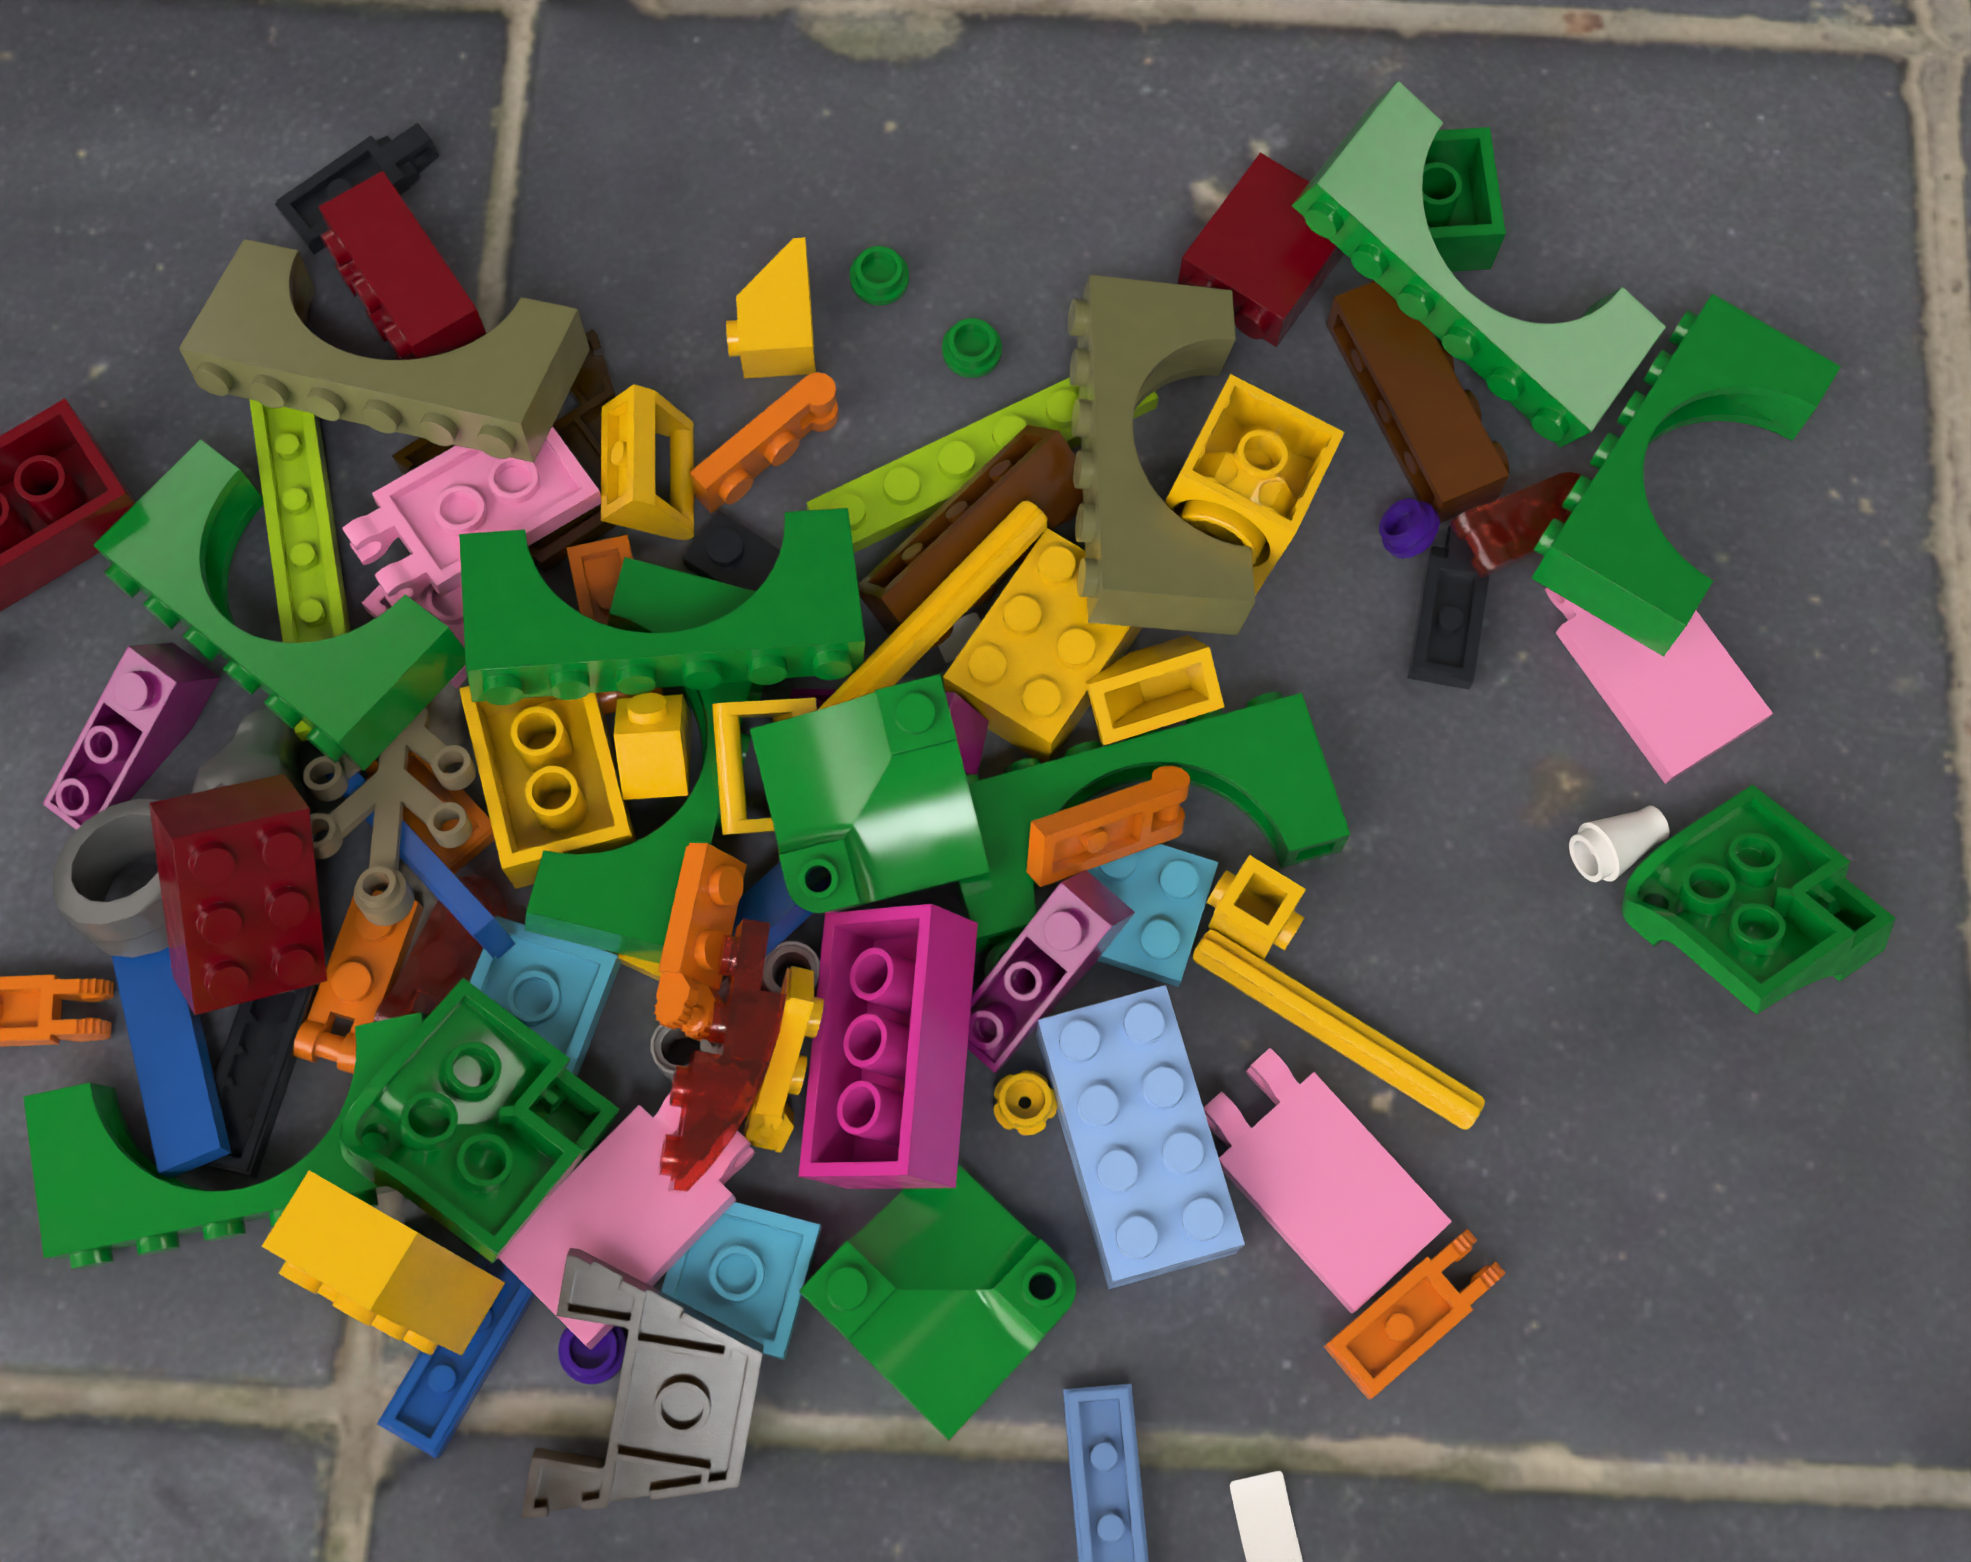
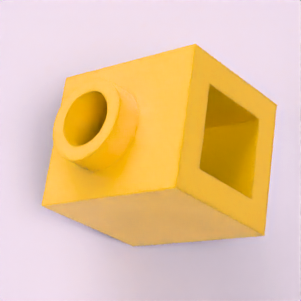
(1256, 907)

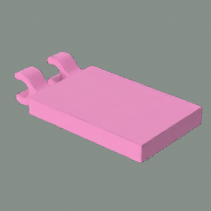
(462, 495)
(1670, 705)
(1324, 1183)
(622, 1212)

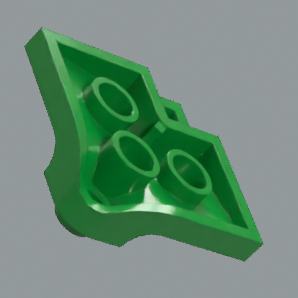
(871, 797)
(1756, 902)
(475, 1120)
(942, 1297)

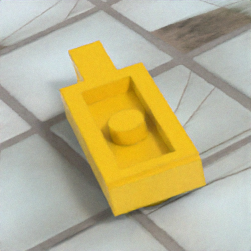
(770, 1116)

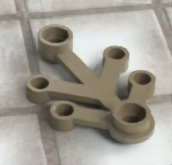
(387, 795)

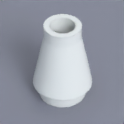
(1615, 843)

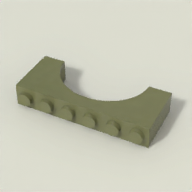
(482, 396)
(1140, 555)

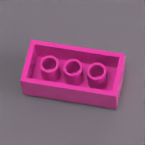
(889, 1049)

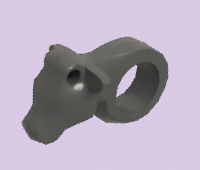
(124, 833)

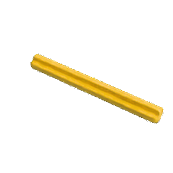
(945, 604)
(1339, 1029)

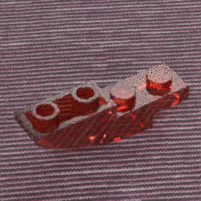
(722, 1086)

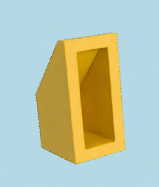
(775, 318)
(1154, 689)
(653, 745)

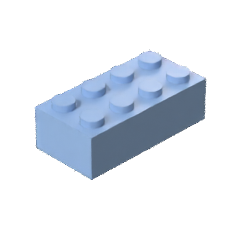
(1138, 1137)

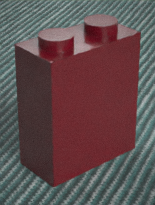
(1261, 252)

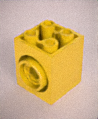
(1253, 472)

